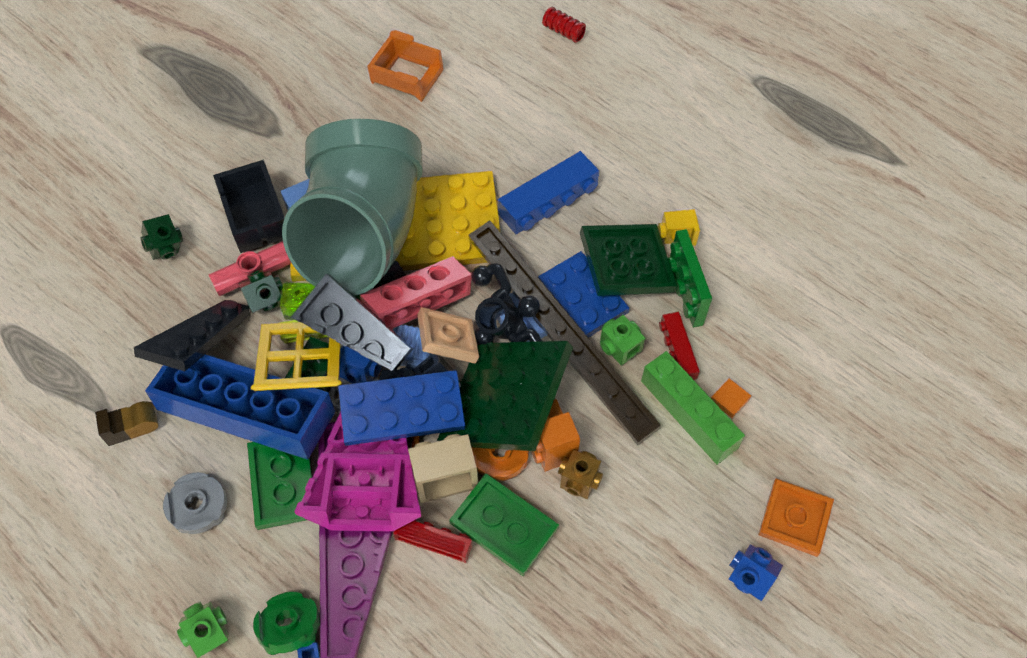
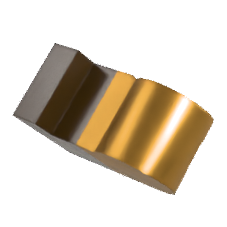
(126, 422)

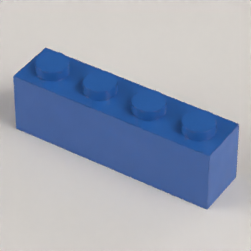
(548, 192)

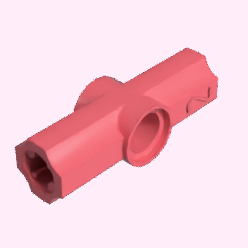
(267, 259)

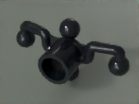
(513, 326)

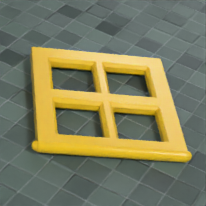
(265, 356)

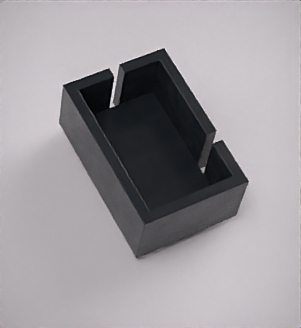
(250, 205)

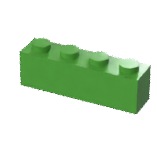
(692, 408)

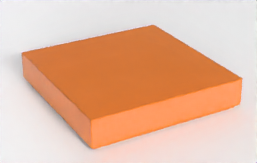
(796, 517)

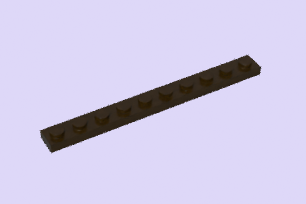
(561, 327)

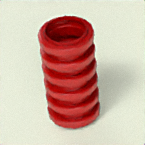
(564, 24)

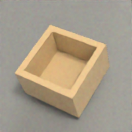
(443, 467)

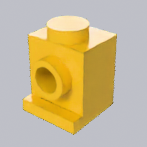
(679, 220)

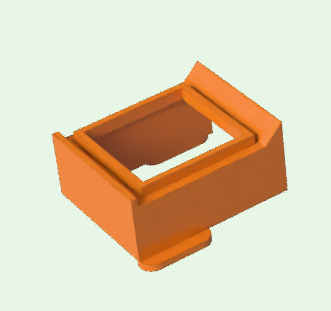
(403, 46)

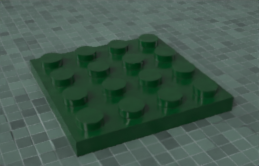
(511, 393)

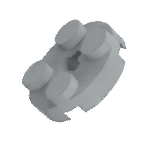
(209, 512)

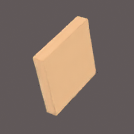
(447, 335)

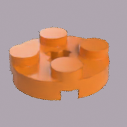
(500, 467)

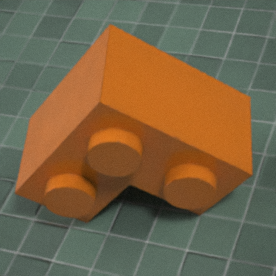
(557, 439)

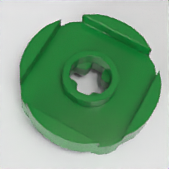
(291, 637)

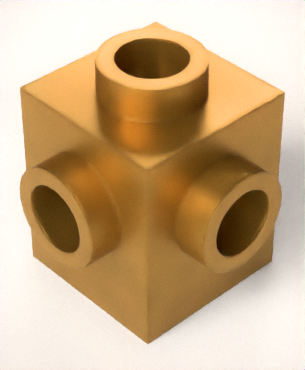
(580, 473)

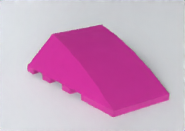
(361, 486)

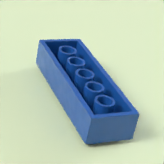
(222, 399)

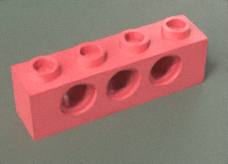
(426, 288)

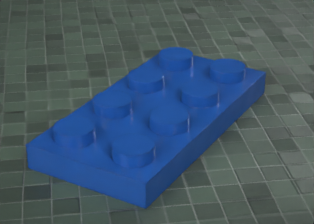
(401, 407)

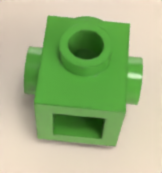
(621, 339)
(203, 639)

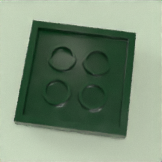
(627, 259)

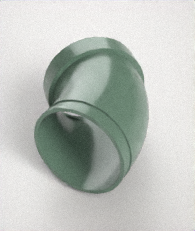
(354, 203)

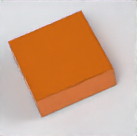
(731, 398)

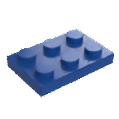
(575, 291)

